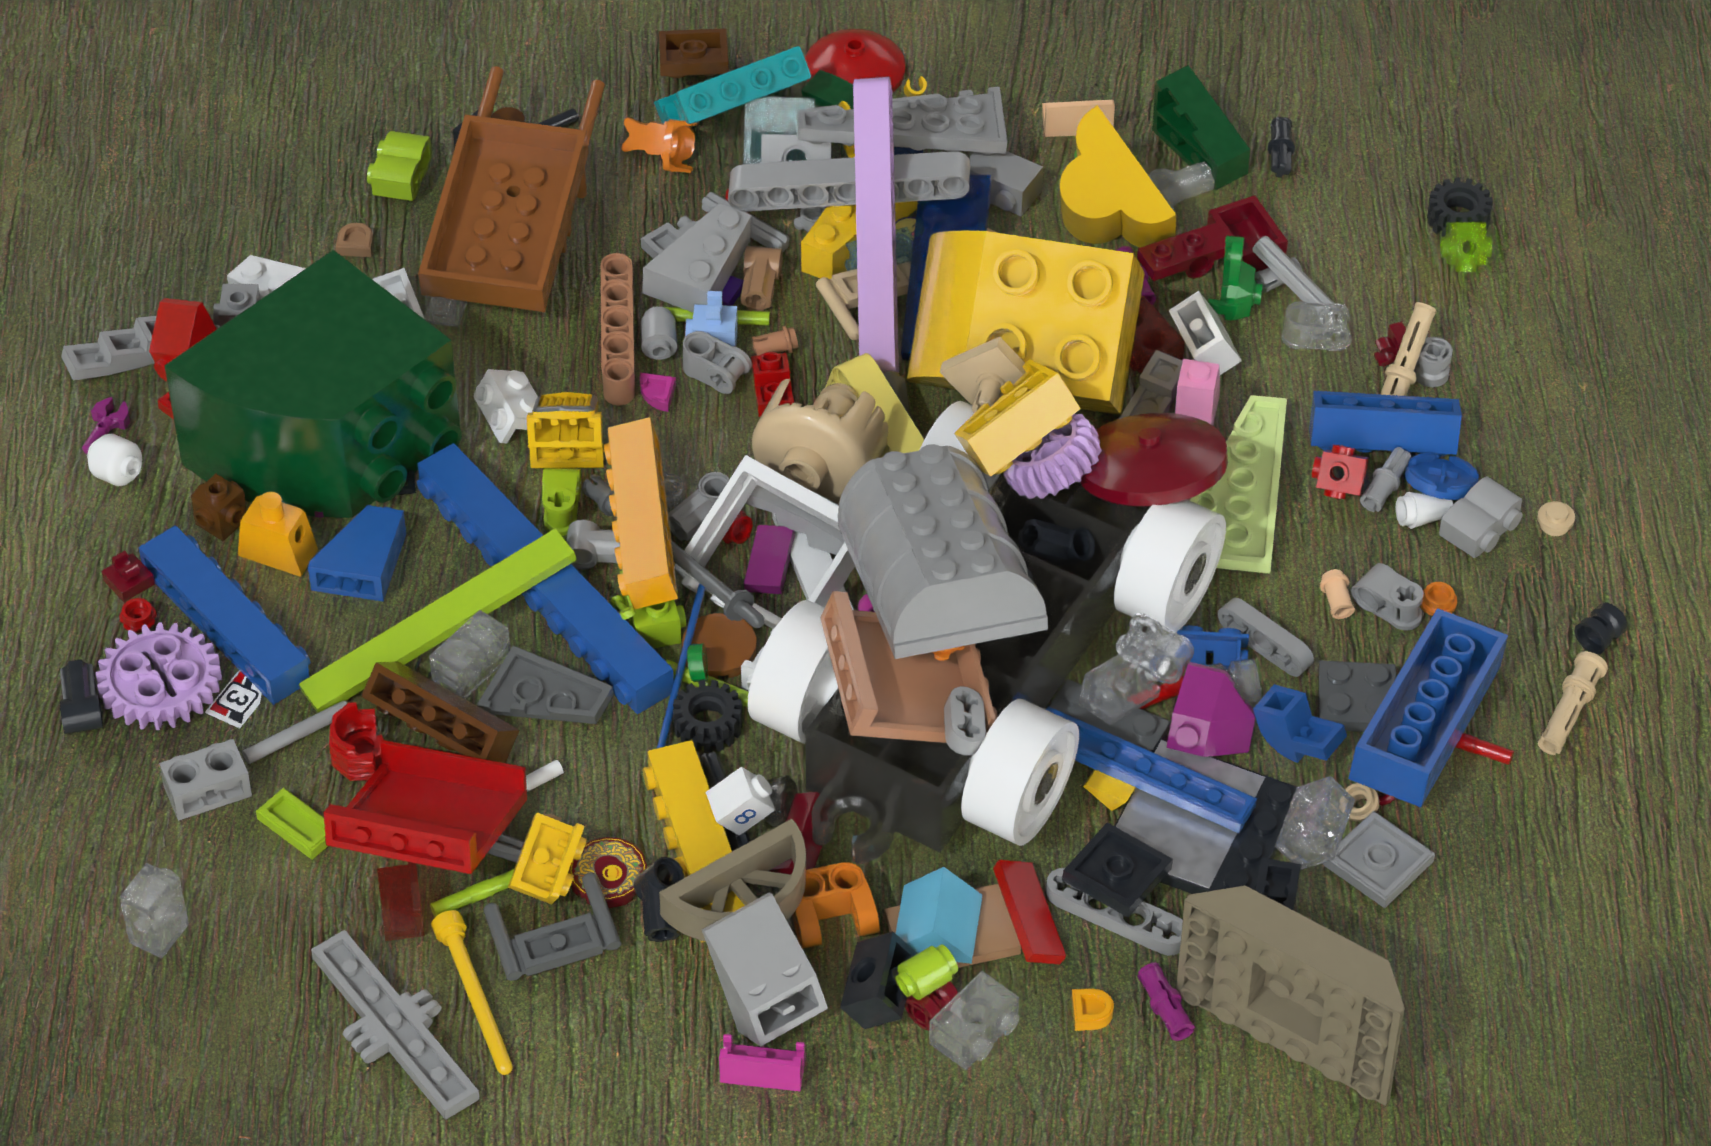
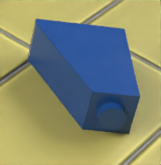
(361, 555)

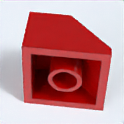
(177, 329)

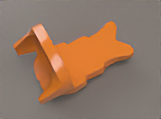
(671, 140)

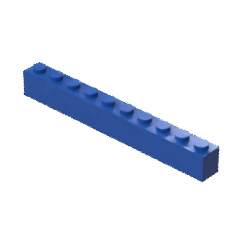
(565, 598)

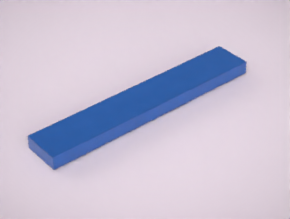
(1161, 776)

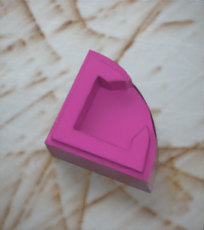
(657, 390)

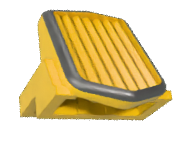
(565, 431)

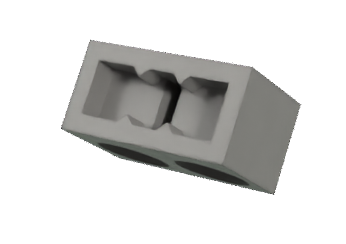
(205, 779)

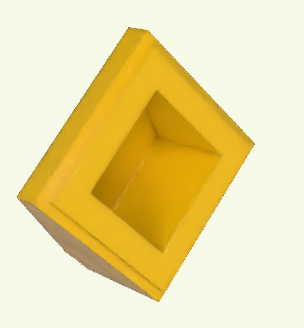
(1108, 789)

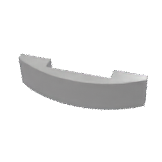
(1156, 386)

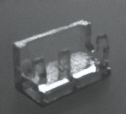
(1116, 689)

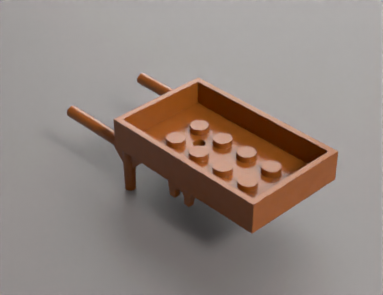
(507, 206)

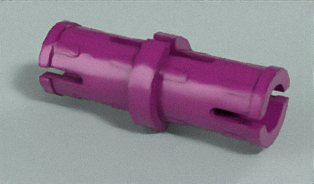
(1165, 1001)

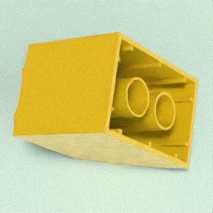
(1043, 297)

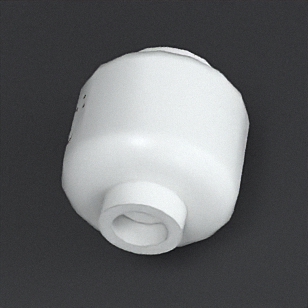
(114, 459)

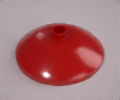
(857, 55)

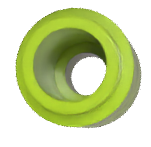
(926, 971)

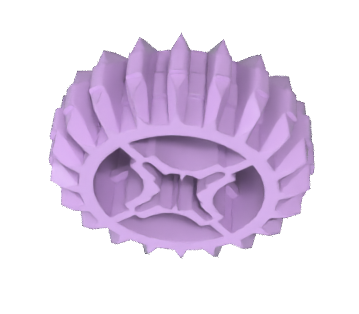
(1057, 461)

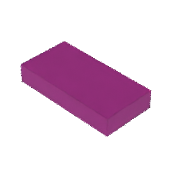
(769, 559)

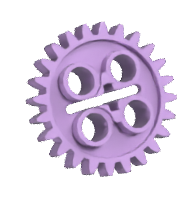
(140, 693)

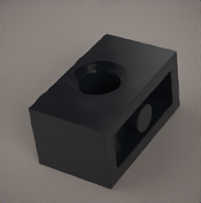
(871, 985)

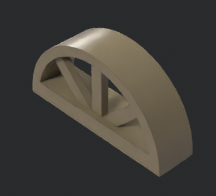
(748, 864)

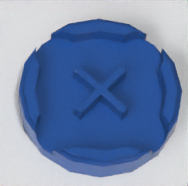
(1441, 477)

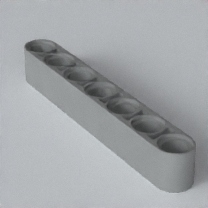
(833, 181)

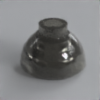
(782, 796)

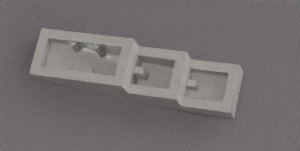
(113, 352)
(818, 533)

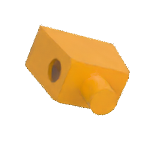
(277, 535)

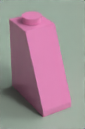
(1198, 390)

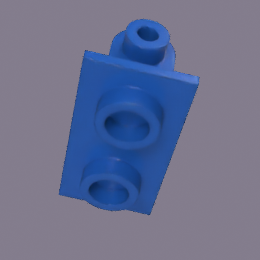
(1224, 644)

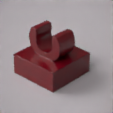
(1389, 346)
(127, 576)

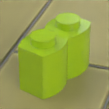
(400, 165)

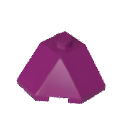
(1210, 715)

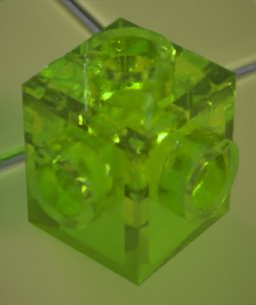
(1452, 244)

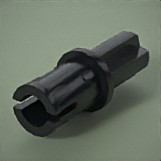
(1281, 146)

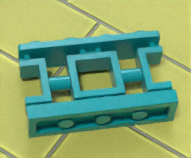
(735, 87)

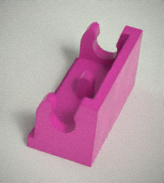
(761, 1065)

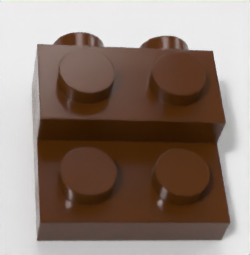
(693, 52)

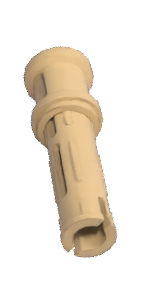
(1401, 373)
(1577, 691)

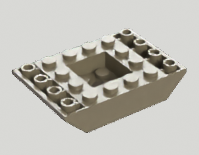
(1293, 986)

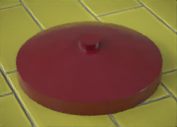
(1156, 459)

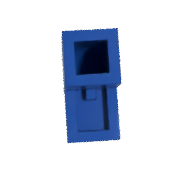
(1292, 730)

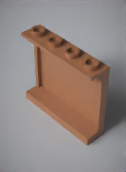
(889, 694)

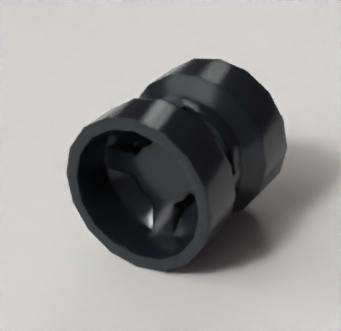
(1596, 631)

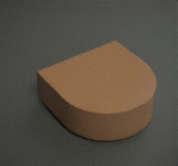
(355, 240)

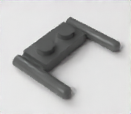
(558, 942)

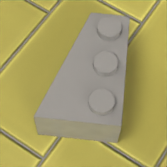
(699, 259)

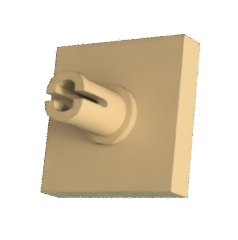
(983, 371)

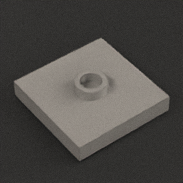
(1380, 859)

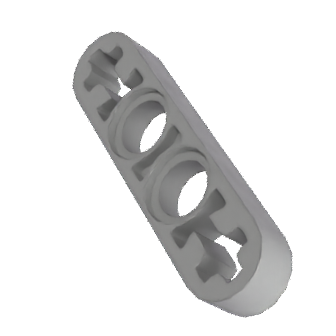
(1114, 921)

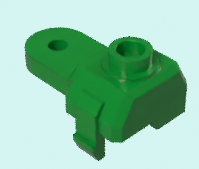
(1238, 283)

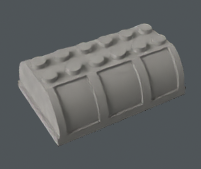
(936, 553)

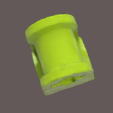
(560, 498)

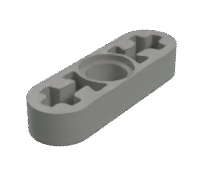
(1267, 637)

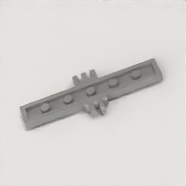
(394, 1025)

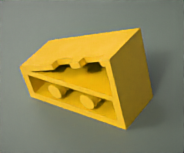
(1017, 419)

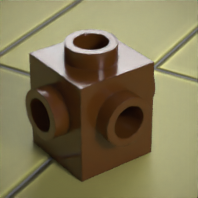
(218, 506)

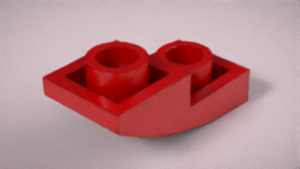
(768, 372)

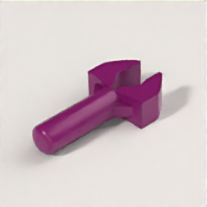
(106, 423)

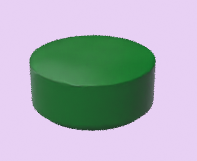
(697, 662)

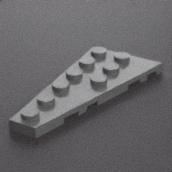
(921, 123)

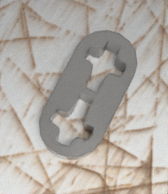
(957, 719)

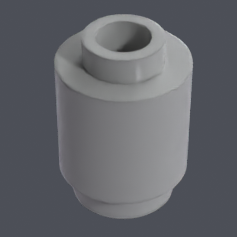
(658, 333)

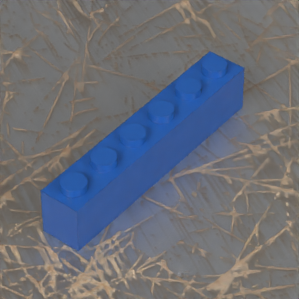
(225, 614)

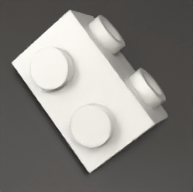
(505, 401)

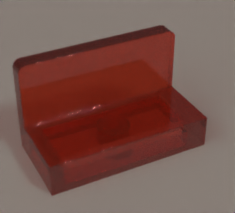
(400, 902)

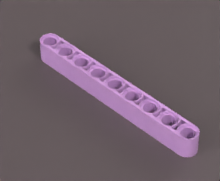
(876, 221)

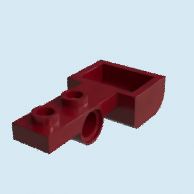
(1200, 248)

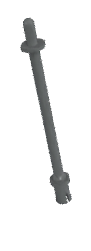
(737, 604)

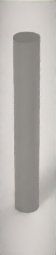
(291, 734)

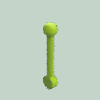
(618, 602)

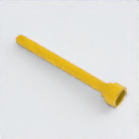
(451, 930)

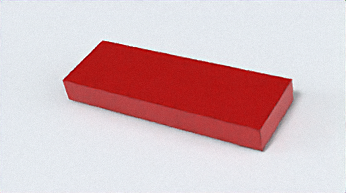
(1029, 912)

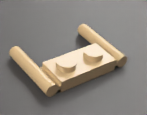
(842, 294)

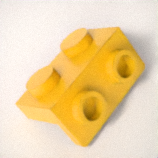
(547, 859)

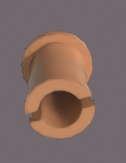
(776, 341)

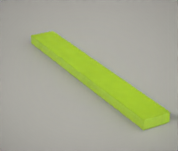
(439, 619)

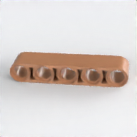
(617, 329)

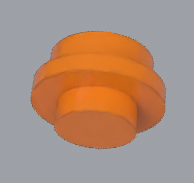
(1439, 596)

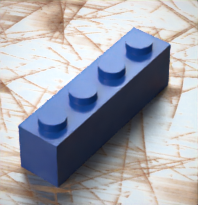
(1385, 422)

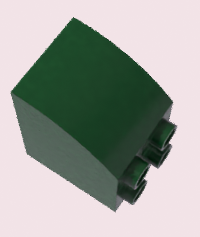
(317, 393)

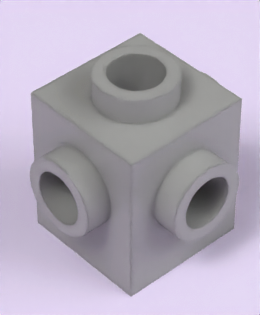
(227, 309)

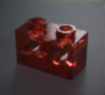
(1153, 334)

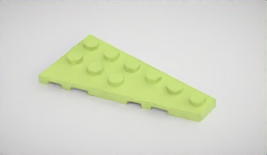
(1250, 486)

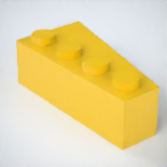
(825, 243)

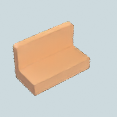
(1064, 117)

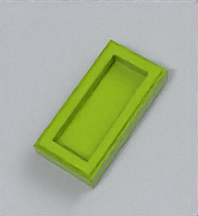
(294, 822)

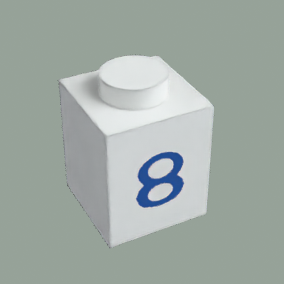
(740, 800)

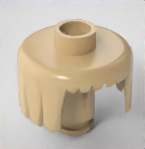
(821, 441)

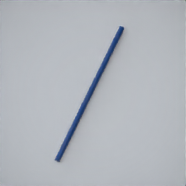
(681, 666)

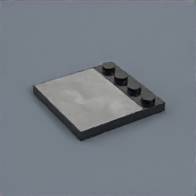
(1204, 852)

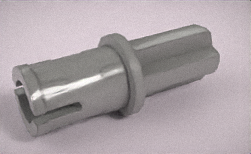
(1385, 480)

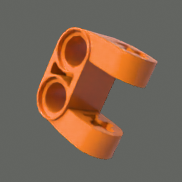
(832, 893)

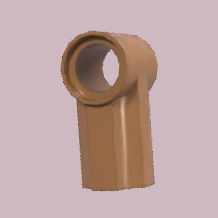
(760, 272)

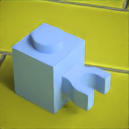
(715, 319)

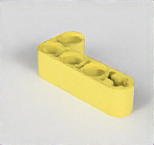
(865, 375)

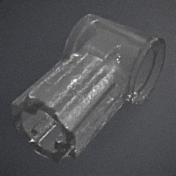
(1183, 183)

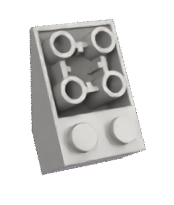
(763, 971)

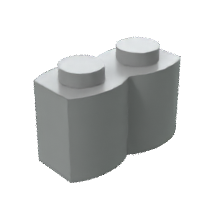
(1481, 517)

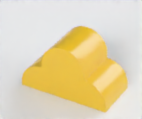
(1109, 191)

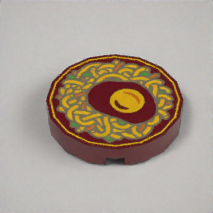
(615, 865)

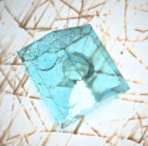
(772, 116)

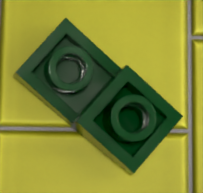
(828, 90)

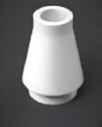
(1420, 509)

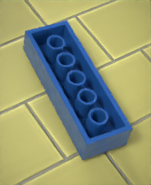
(1428, 707)

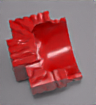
(355, 742)

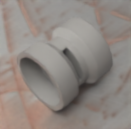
(1433, 362)

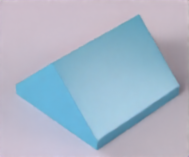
(939, 912)

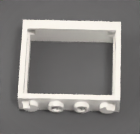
(729, 504)

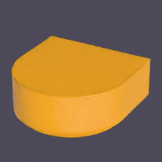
(1091, 1009)

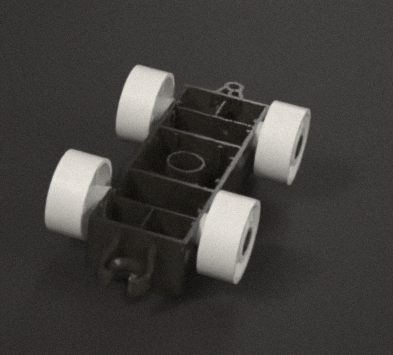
(1143, 562)

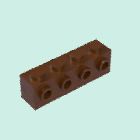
(439, 712)

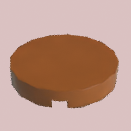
(726, 643)

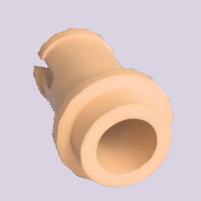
(1335, 586)

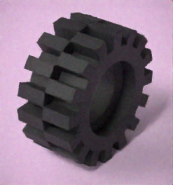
(1458, 195)
(708, 699)

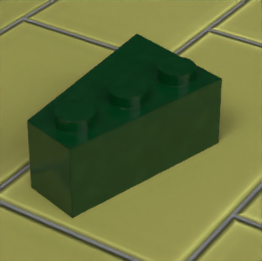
(1197, 127)

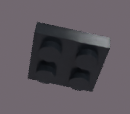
(1117, 869)

